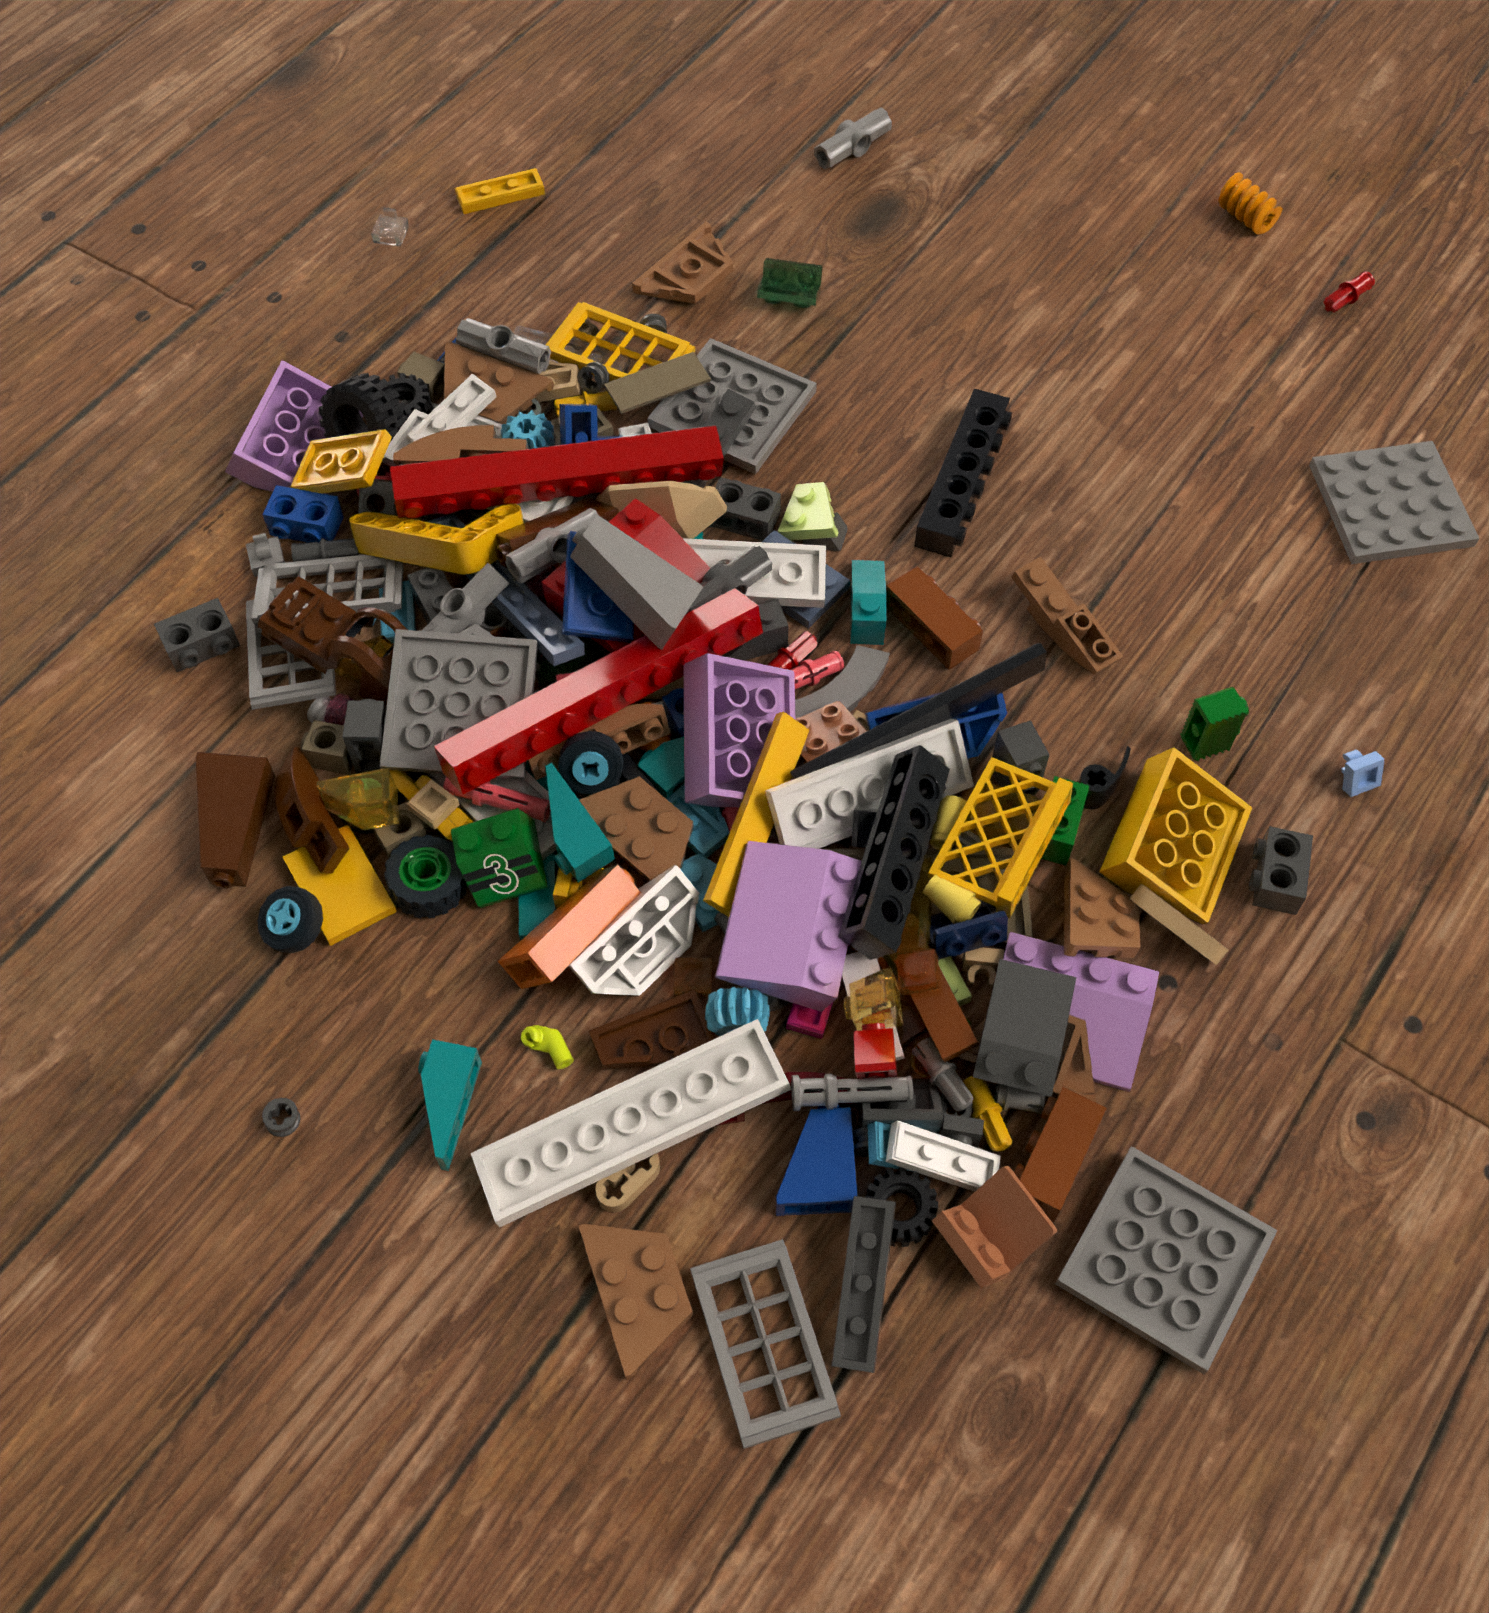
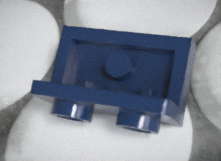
(982, 930)

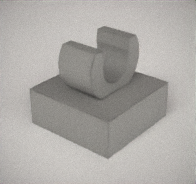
(264, 551)

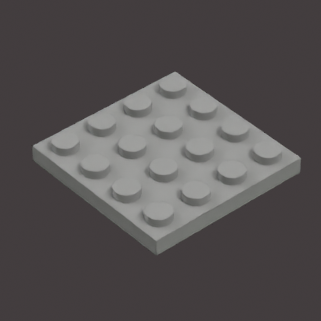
(776, 394)
(1393, 502)
(447, 686)
(1167, 1259)

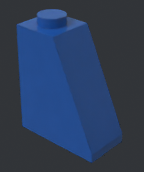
(822, 1167)

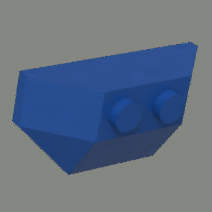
(976, 724)

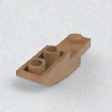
(457, 444)
(1066, 623)
(628, 728)

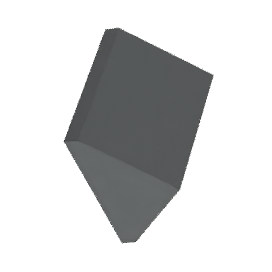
(923, 1111)

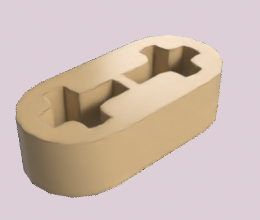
(630, 1189)

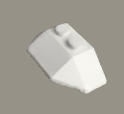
(641, 938)

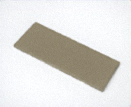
(657, 382)

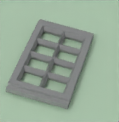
(391, 582)
(283, 694)
(788, 1419)

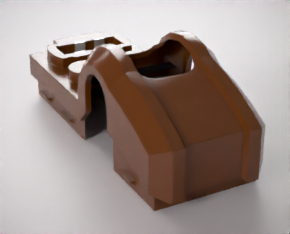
(324, 631)

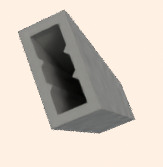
(635, 579)

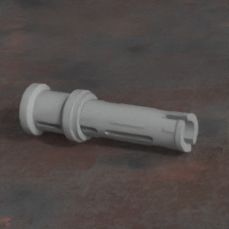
(898, 1090)

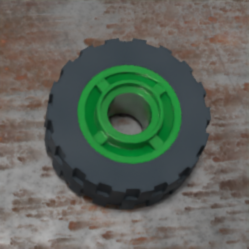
(429, 895)

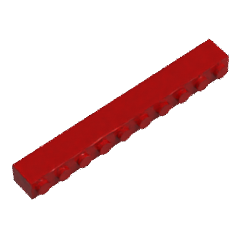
(555, 471)
(594, 693)

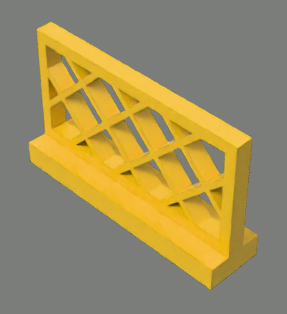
(1033, 839)

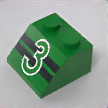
(500, 857)

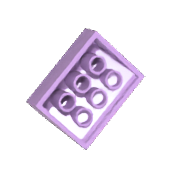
(280, 430)
(727, 723)
(789, 923)
(1107, 994)

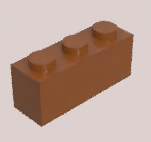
(933, 617)
(1059, 1149)

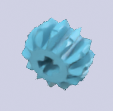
(530, 427)
(734, 1008)

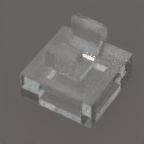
(390, 228)

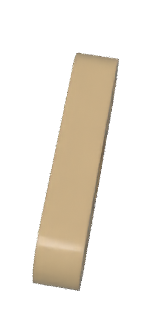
(1179, 924)

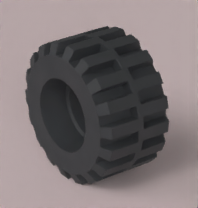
(363, 394)

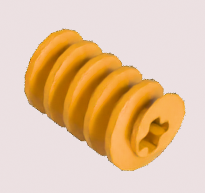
(1248, 204)

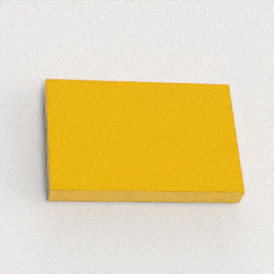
(342, 462)
(349, 896)

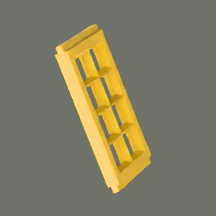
(582, 311)

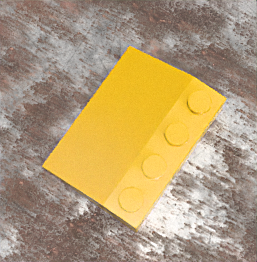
(1177, 835)

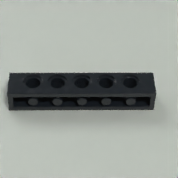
(962, 473)
(894, 854)

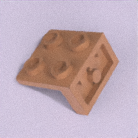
(828, 729)
(995, 1228)

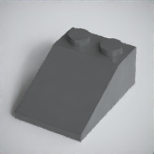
(1025, 1027)

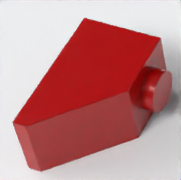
(875, 1052)

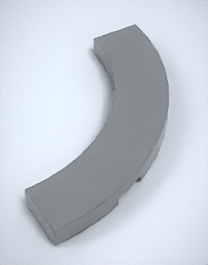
(850, 685)

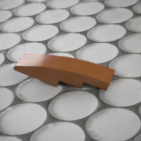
(945, 1020)

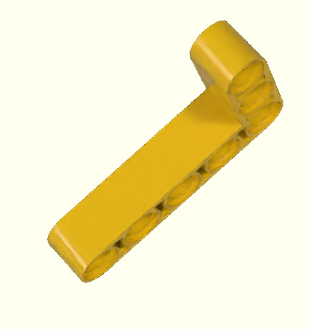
(432, 544)

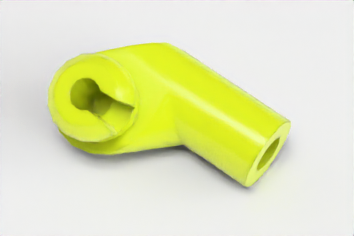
(548, 1041)

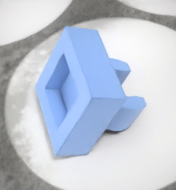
(1362, 772)

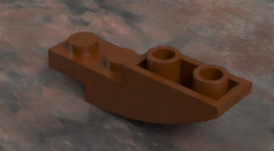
(304, 813)

